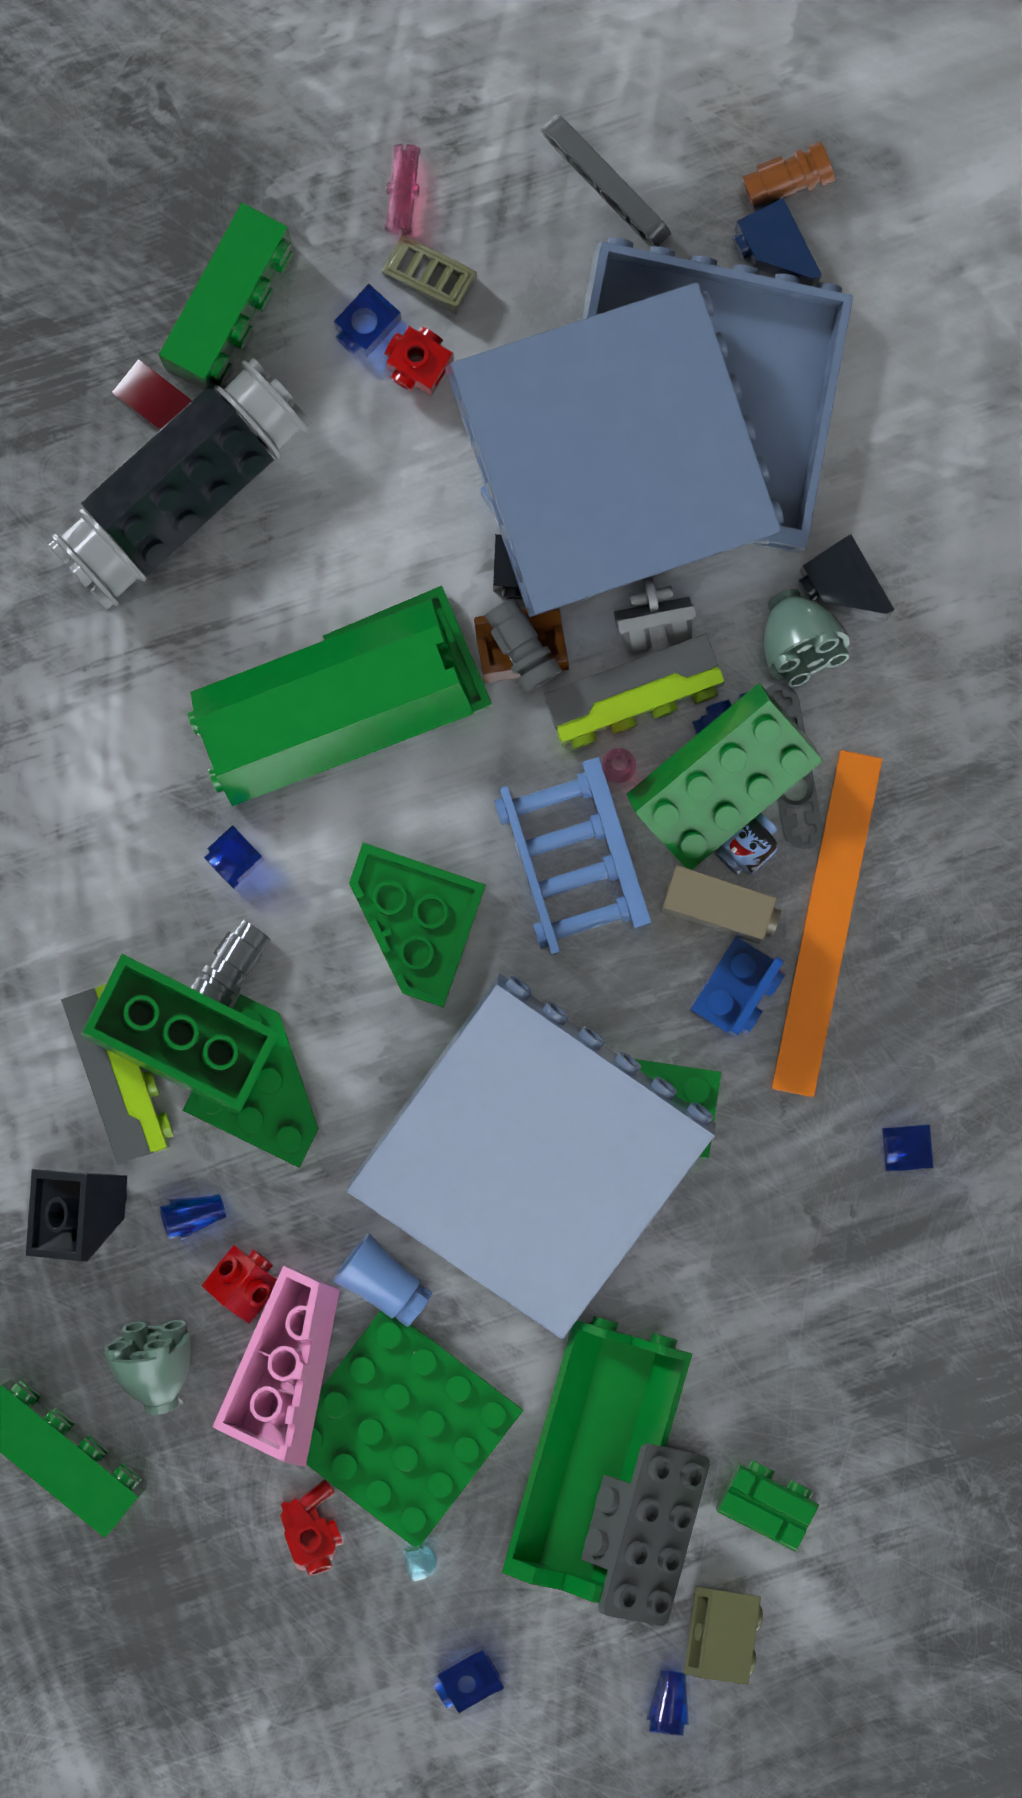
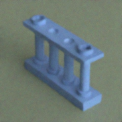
(614, 866)

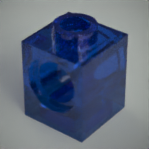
(372, 303)

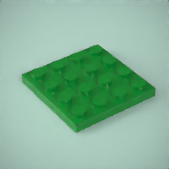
(405, 1427)

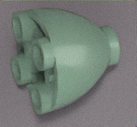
(802, 638)
(151, 1363)

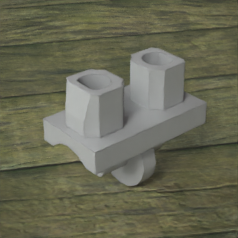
(636, 621)

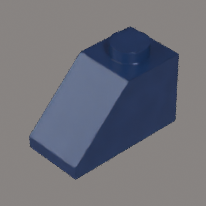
(776, 243)

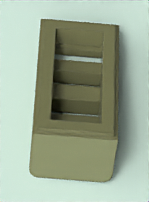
(461, 289)

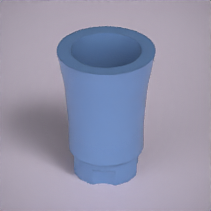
(382, 1281)

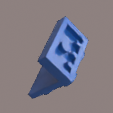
(737, 988)

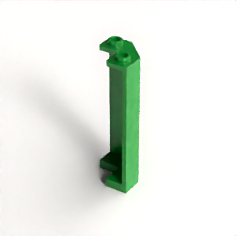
(329, 703)
(603, 1408)

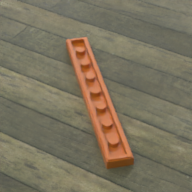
(826, 923)

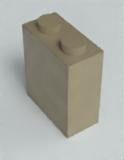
(720, 905)

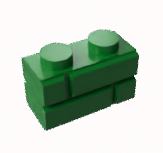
(767, 1505)

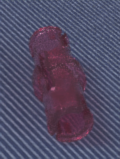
(402, 189)
(625, 757)

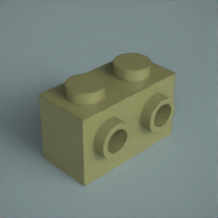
(723, 1635)

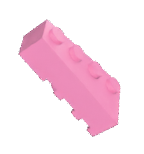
(282, 1370)

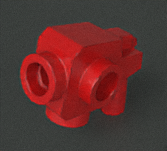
(308, 1537)

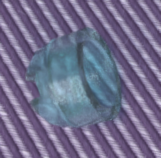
(419, 1562)

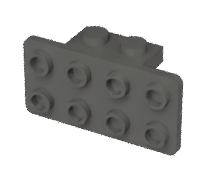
(645, 1532)

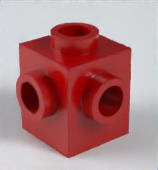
(422, 374)
(241, 1282)

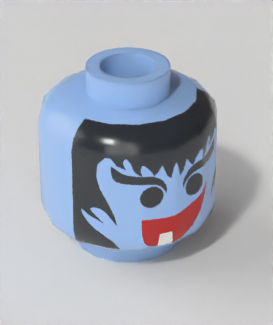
(749, 846)

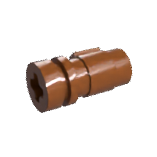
(785, 177)

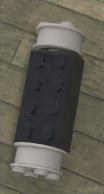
(179, 481)

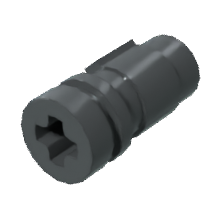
(521, 643)
(234, 961)

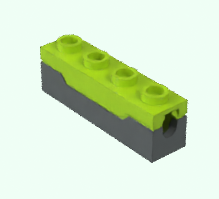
(634, 690)
(119, 1088)

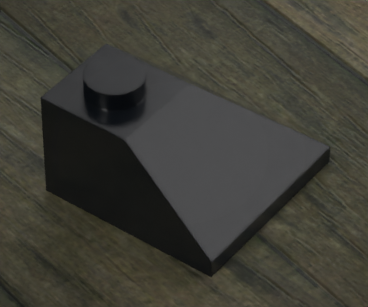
(845, 583)
(73, 1212)

